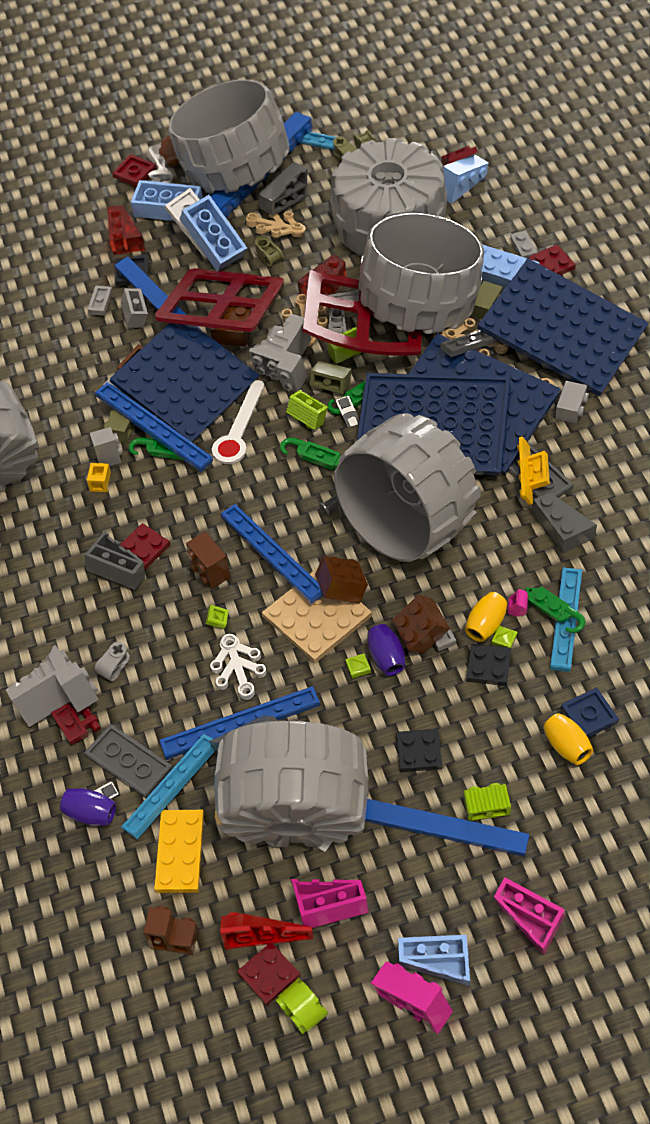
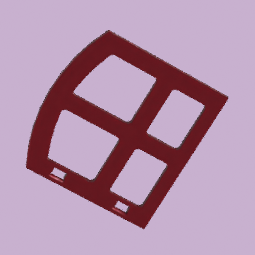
(361, 341)

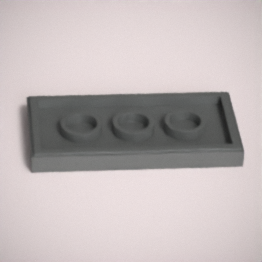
(558, 482)
(128, 761)

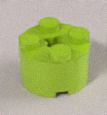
(302, 1005)

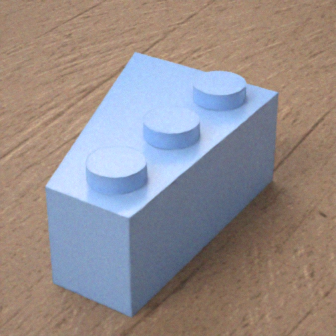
(463, 175)
(437, 956)

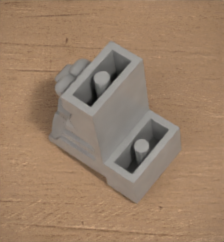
(282, 354)
(51, 687)

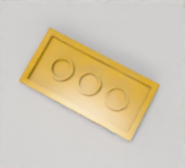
(179, 851)

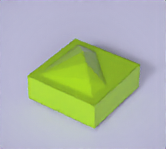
(217, 617)
(504, 637)
(358, 666)

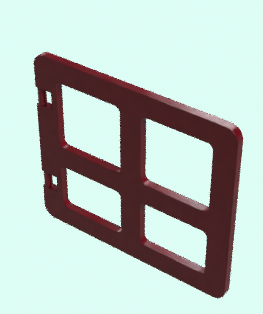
(222, 301)

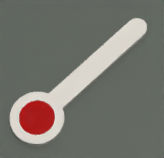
(232, 448)

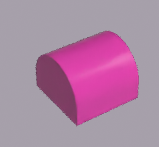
(518, 603)

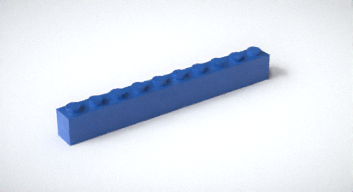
(296, 129)

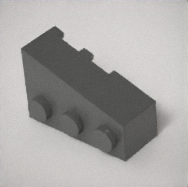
(285, 190)

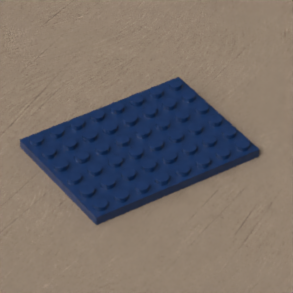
(563, 326)
(528, 395)
(463, 405)

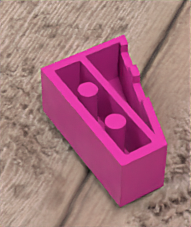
(329, 901)
(530, 913)
(413, 994)

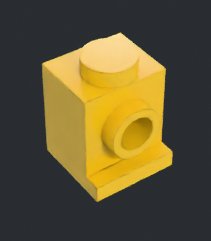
(98, 477)

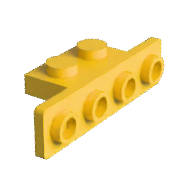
(533, 470)

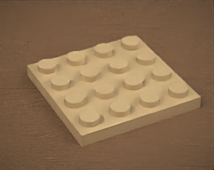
(315, 626)

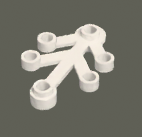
(236, 663)

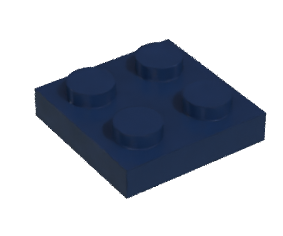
(590, 712)

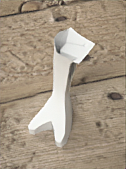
(161, 174)

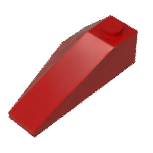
(250, 930)

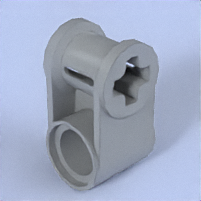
(337, 320)
(112, 661)

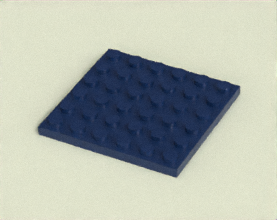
(184, 379)

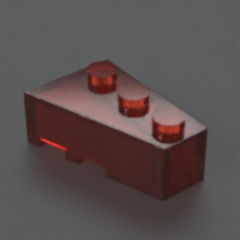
(123, 232)
(332, 265)

